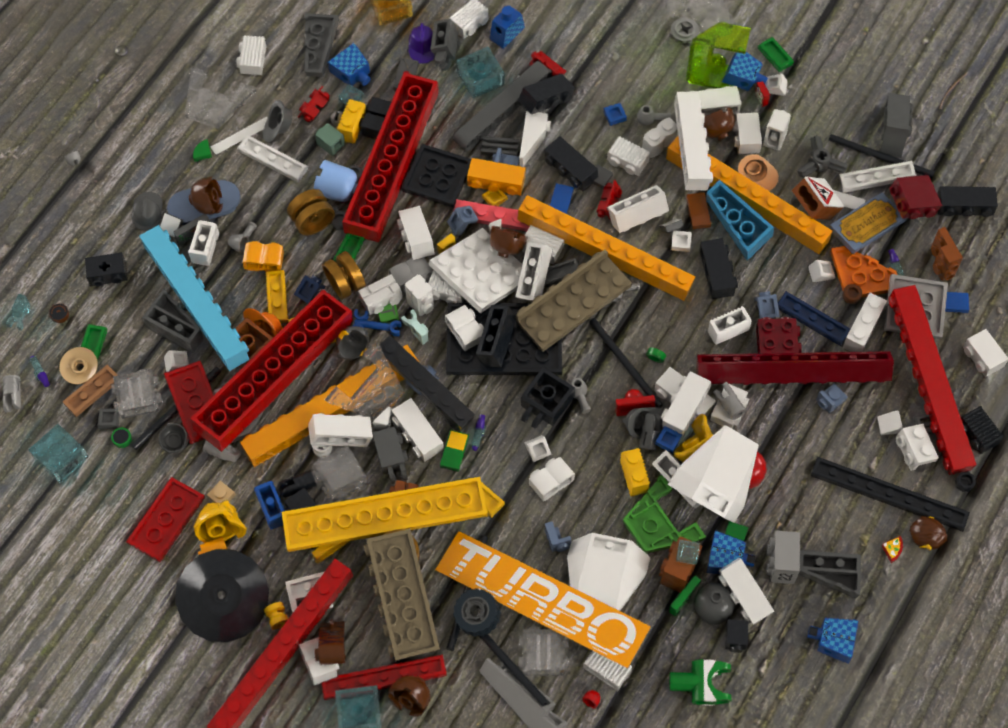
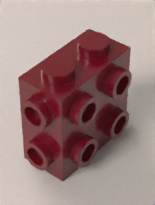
(915, 197)
(778, 335)

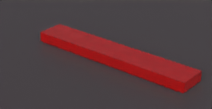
(385, 676)

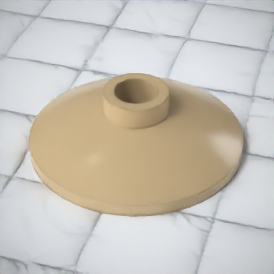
(72, 360)

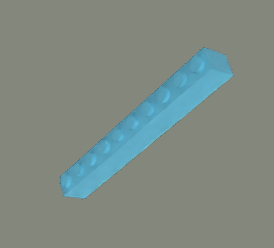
(195, 298)

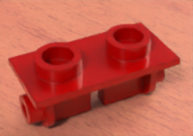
(548, 62)
(318, 99)
(611, 194)

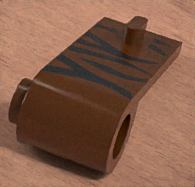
(331, 643)

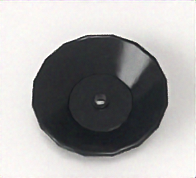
(243, 601)

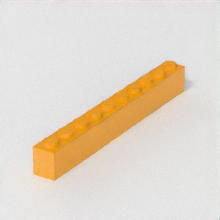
(769, 206)
(591, 240)
(294, 426)

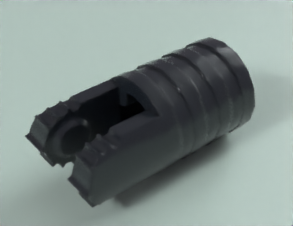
(296, 483)

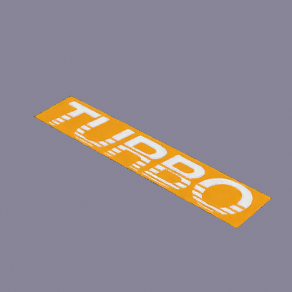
(544, 599)

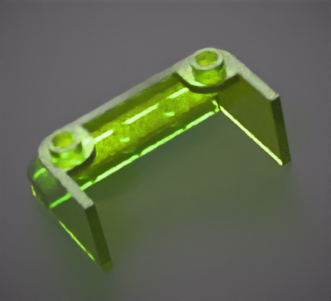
(709, 68)

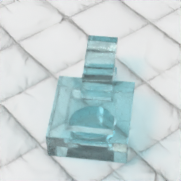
(19, 309)

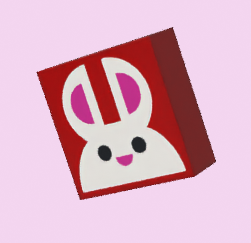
(762, 93)

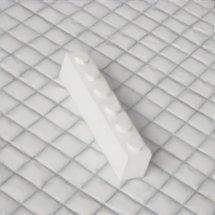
(692, 141)

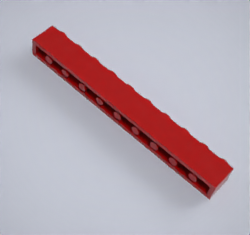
(932, 380)
(282, 647)

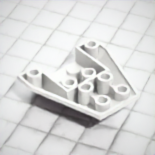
(719, 473)
(606, 568)

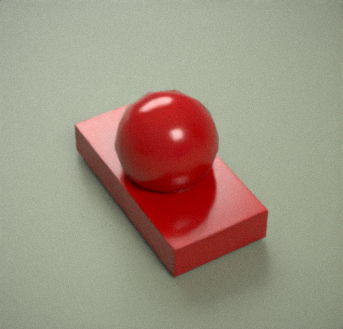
(632, 400)

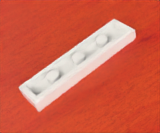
(272, 158)
(875, 176)

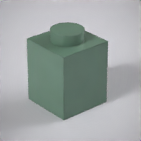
(329, 139)

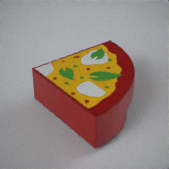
(893, 548)

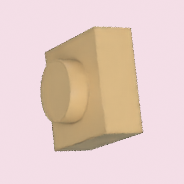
(221, 493)

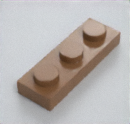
(90, 391)

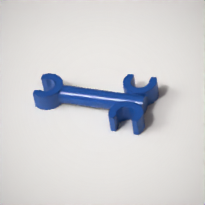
(361, 321)

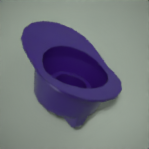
(420, 44)

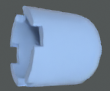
(336, 181)

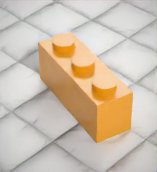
(496, 176)

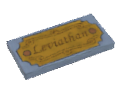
(867, 223)

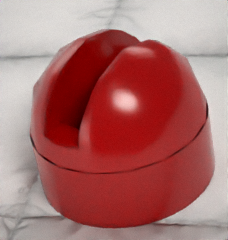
(592, 698)

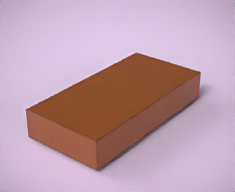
(698, 210)

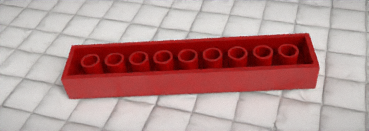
(390, 157)
(271, 370)

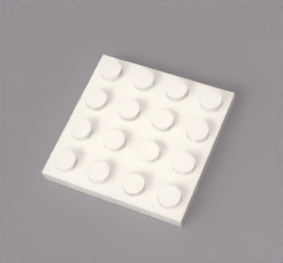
(478, 271)

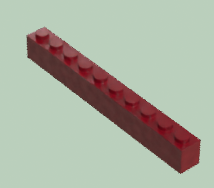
(796, 367)

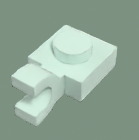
(419, 330)

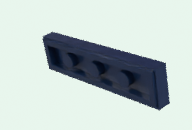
(813, 318)

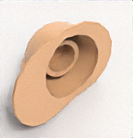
(759, 171)

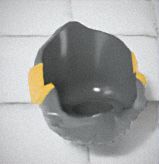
(352, 342)

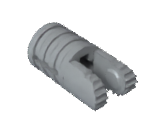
(11, 392)
(730, 403)

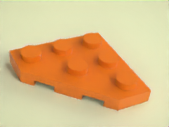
(861, 271)

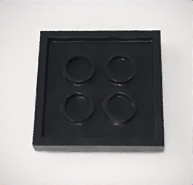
(437, 175)

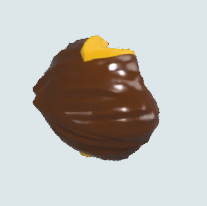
(928, 533)

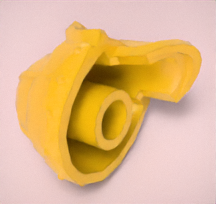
(689, 446)
(218, 521)

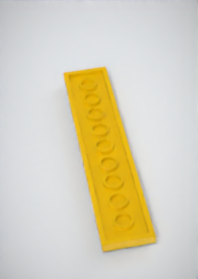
(383, 513)

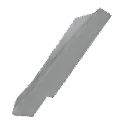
(520, 699)

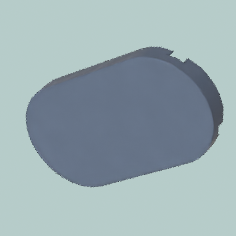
(181, 207)

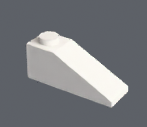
(533, 135)

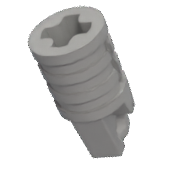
(229, 453)

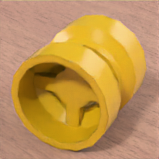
(276, 615)

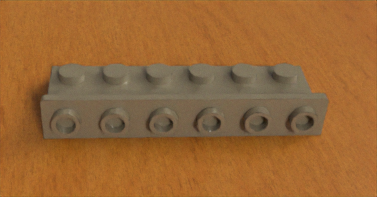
(572, 300)
(401, 594)

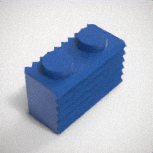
(270, 504)

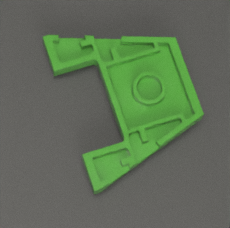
(652, 526)

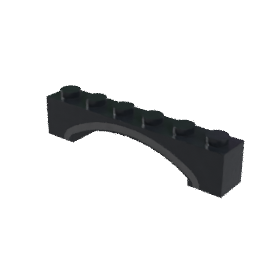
(447, 404)

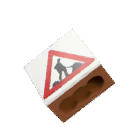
(818, 198)

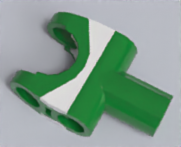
(700, 682)

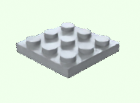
(933, 298)

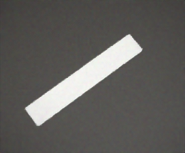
(239, 136)

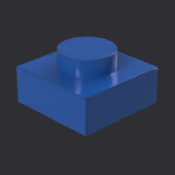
(615, 114)
(668, 439)

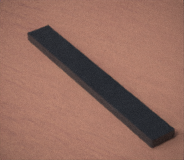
(890, 493)

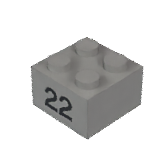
(784, 557)

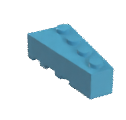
(741, 221)

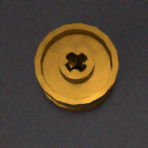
(310, 212)
(343, 275)

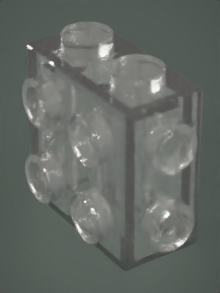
(136, 393)
(339, 474)
(543, 652)

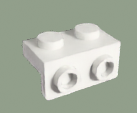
(916, 446)

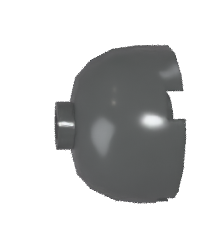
(714, 603)

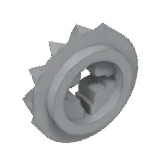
(686, 24)

